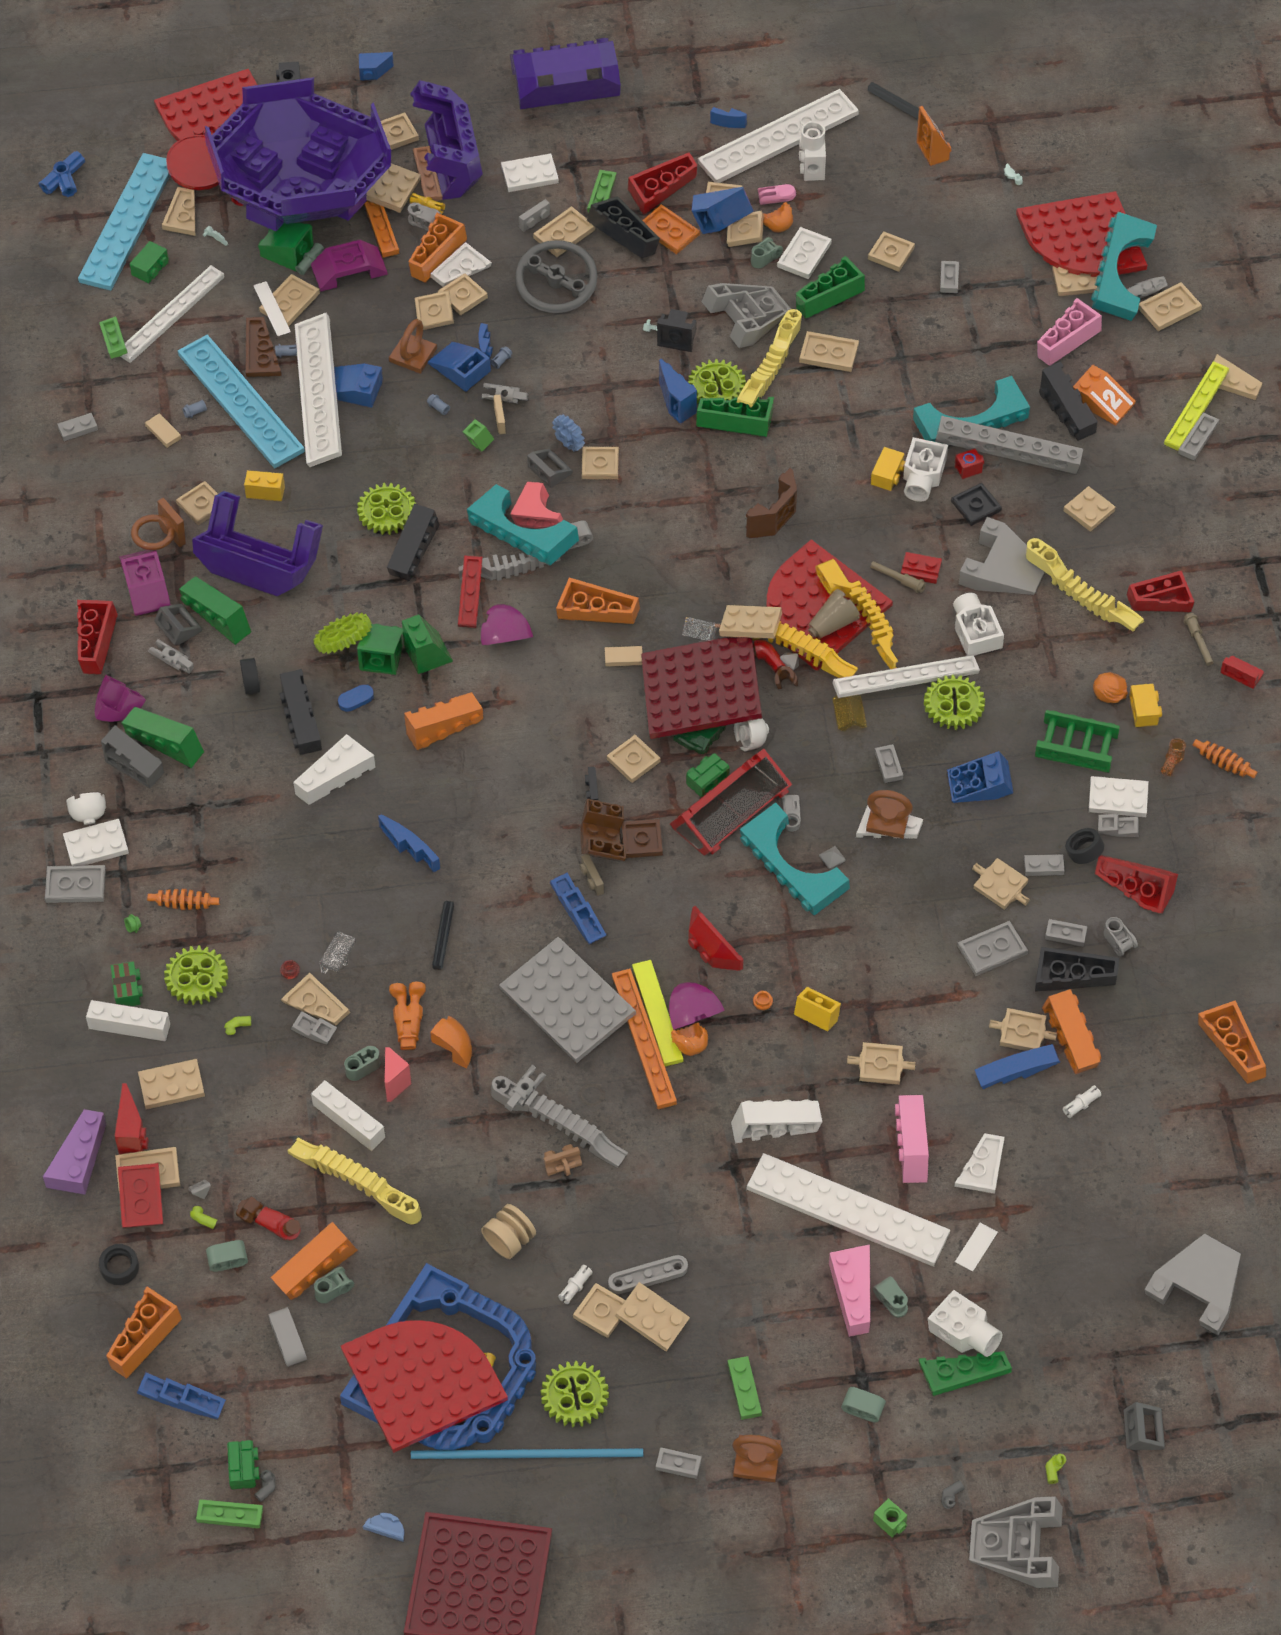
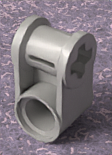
(422, 217)
(1122, 938)

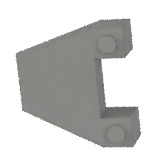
(750, 307)
(1005, 566)
(1204, 1271)
(1011, 1541)

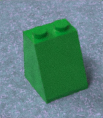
(287, 244)
(424, 644)
(381, 649)

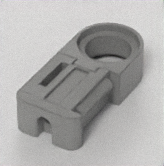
(792, 808)

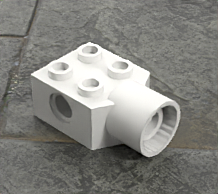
(813, 151)
(923, 468)
(977, 625)
(964, 1325)

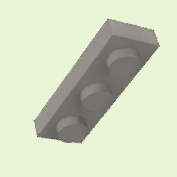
(1198, 436)

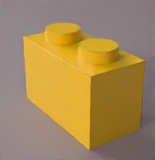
(887, 469)
(264, 485)
(1144, 705)
(817, 1008)

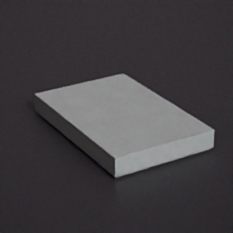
(75, 883)
(992, 948)

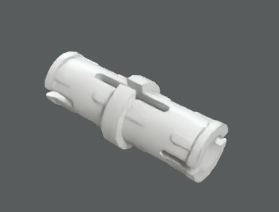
(1081, 1101)
(575, 1284)

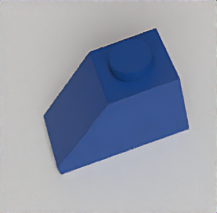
(374, 65)

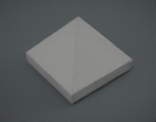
(790, 660)
(832, 857)
(200, 1189)

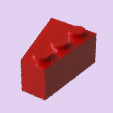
(1161, 593)

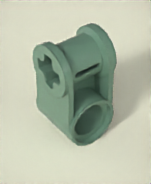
(765, 253)
(336, 1284)
(892, 1297)

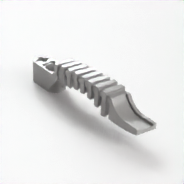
(523, 563)
(600, 1144)

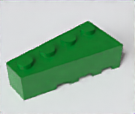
(831, 288)
(735, 416)
(216, 609)
(164, 735)

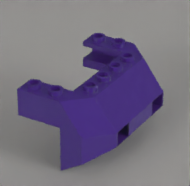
(568, 72)
(450, 139)
(251, 559)

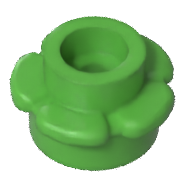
(132, 923)

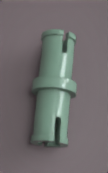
(308, 258)

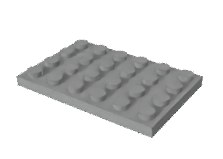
(567, 999)

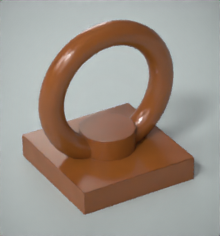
(413, 351)
(169, 522)
(888, 815)
(756, 1457)

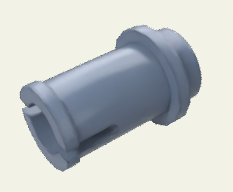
(286, 350)
(504, 354)
(438, 404)
(190, 410)

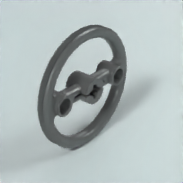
(556, 276)

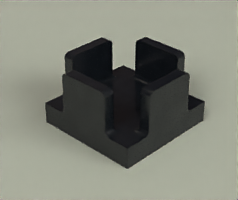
(674, 331)

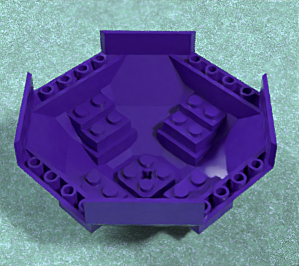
(297, 154)

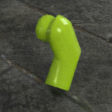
(236, 1022)
(197, 1215)
(1053, 1466)

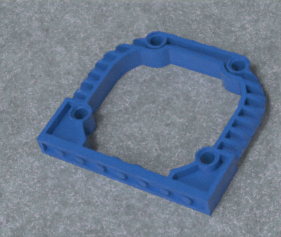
(432, 1291)

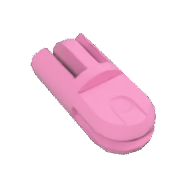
(776, 194)

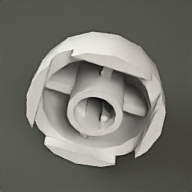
(751, 733)
(87, 807)

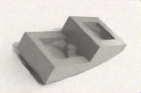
(1121, 827)
(314, 1029)

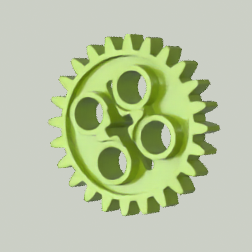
(727, 378)
(388, 506)
(342, 633)
(937, 703)
(196, 975)
(555, 1397)

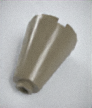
(833, 615)

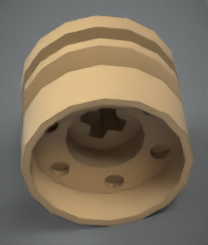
(508, 1231)

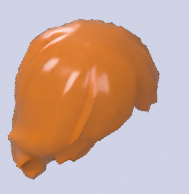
(780, 219)
(1110, 688)
(691, 1039)

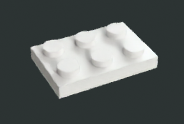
(529, 172)
(804, 253)
(1118, 796)
(95, 843)

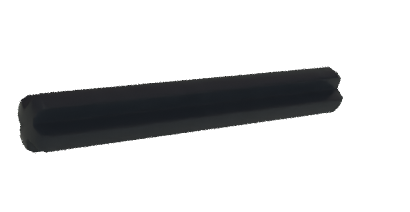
(893, 99)
(443, 933)

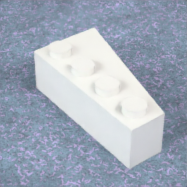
(338, 765)
(775, 1119)

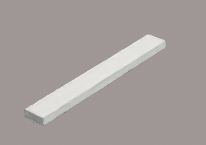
(172, 312)
(905, 676)

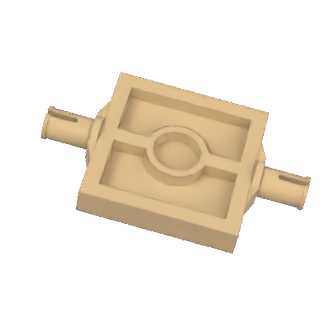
(1001, 883)
(1022, 1030)
(881, 1063)

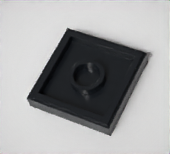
(976, 504)

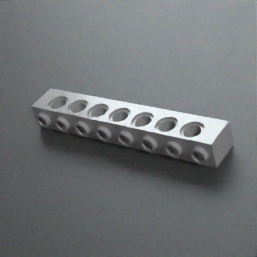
(1009, 445)

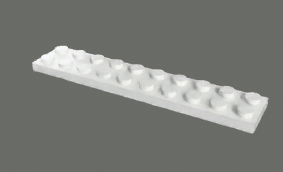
(775, 137)
(318, 390)
(848, 1209)

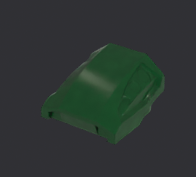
(700, 739)

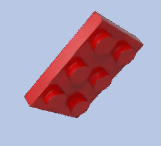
(140, 1195)

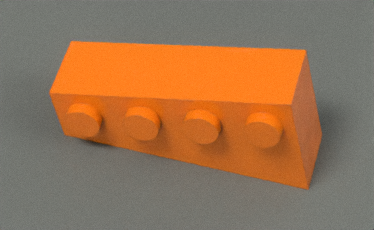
(436, 246)
(595, 603)
(442, 720)
(1072, 1031)
(1232, 1037)
(314, 1261)
(146, 1328)

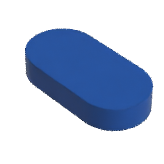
(355, 698)

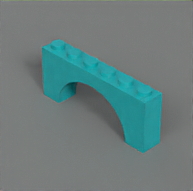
(1110, 292)
(1007, 409)
(543, 544)
(811, 889)

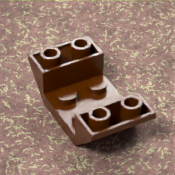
(767, 522)
(602, 830)

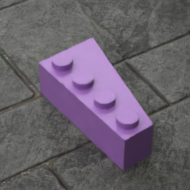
(77, 1155)

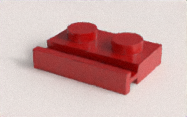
(921, 567)

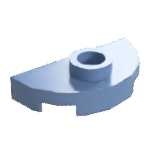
(385, 1525)

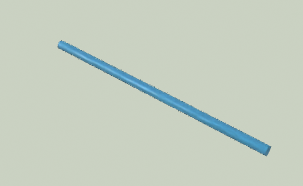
(526, 1453)

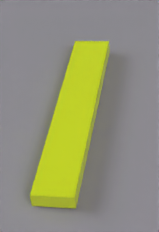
(1196, 405)
(657, 1012)

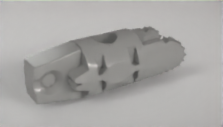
(1148, 287)
(513, 393)
(172, 657)
(517, 1094)

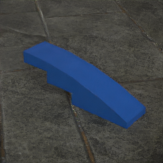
(406, 840)
(577, 908)
(1017, 1065)
(180, 1396)

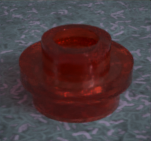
(290, 964)

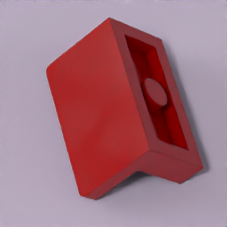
(1241, 671)

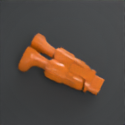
(407, 1017)

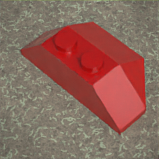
(711, 944)

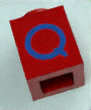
(969, 463)

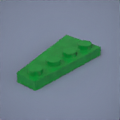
(954, 1373)

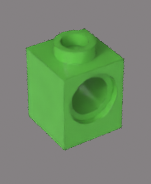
(478, 435)
(886, 1510)

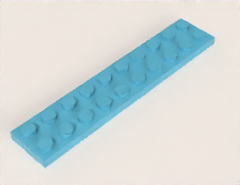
(125, 223)
(241, 401)

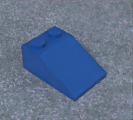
(358, 383)

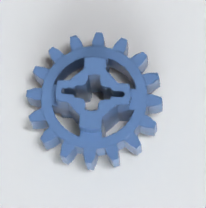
(568, 432)

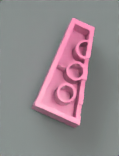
(1069, 332)
(912, 1138)
(852, 1283)

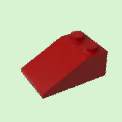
(129, 1131)

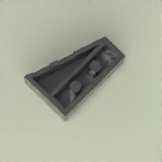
(131, 757)

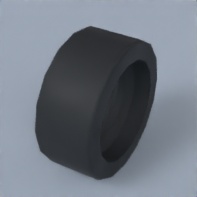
(250, 675)
(1081, 837)
(118, 1250)

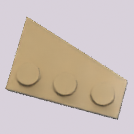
(181, 213)
(1239, 381)
(316, 1000)

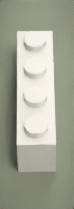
(128, 1020)
(348, 1115)

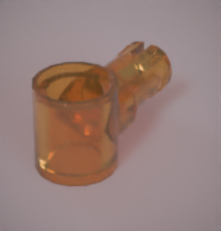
(1174, 757)

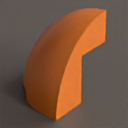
(453, 1037)

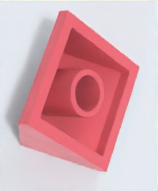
(396, 1074)

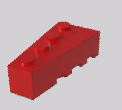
(661, 181)
(94, 632)

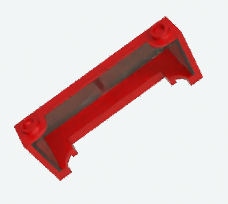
(732, 803)

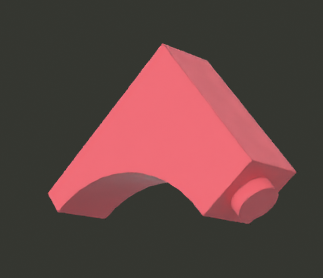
(531, 508)

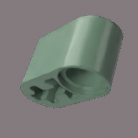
(366, 1060)
(226, 1255)
(863, 1404)

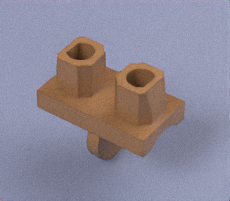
(562, 1161)

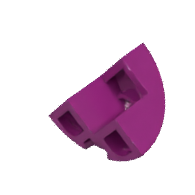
(504, 625)
(116, 700)
(692, 1003)

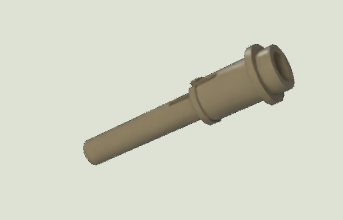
(909, 581)
(1195, 630)

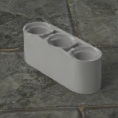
(287, 1336)

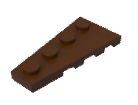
(259, 350)

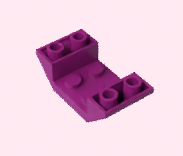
(347, 260)
(145, 581)

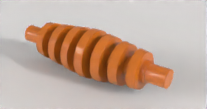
(1225, 758)
(183, 899)

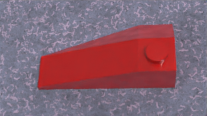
(1144, 884)

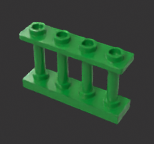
(1074, 756)

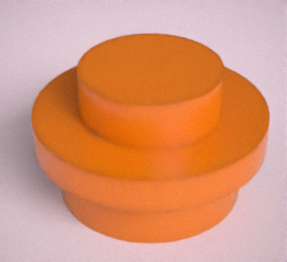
(762, 1000)

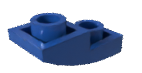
(733, 119)
(484, 340)

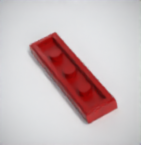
(470, 591)

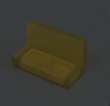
(849, 712)

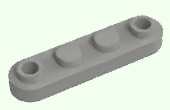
(648, 1274)

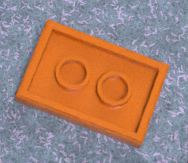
(671, 229)

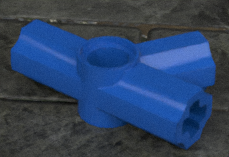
(61, 175)

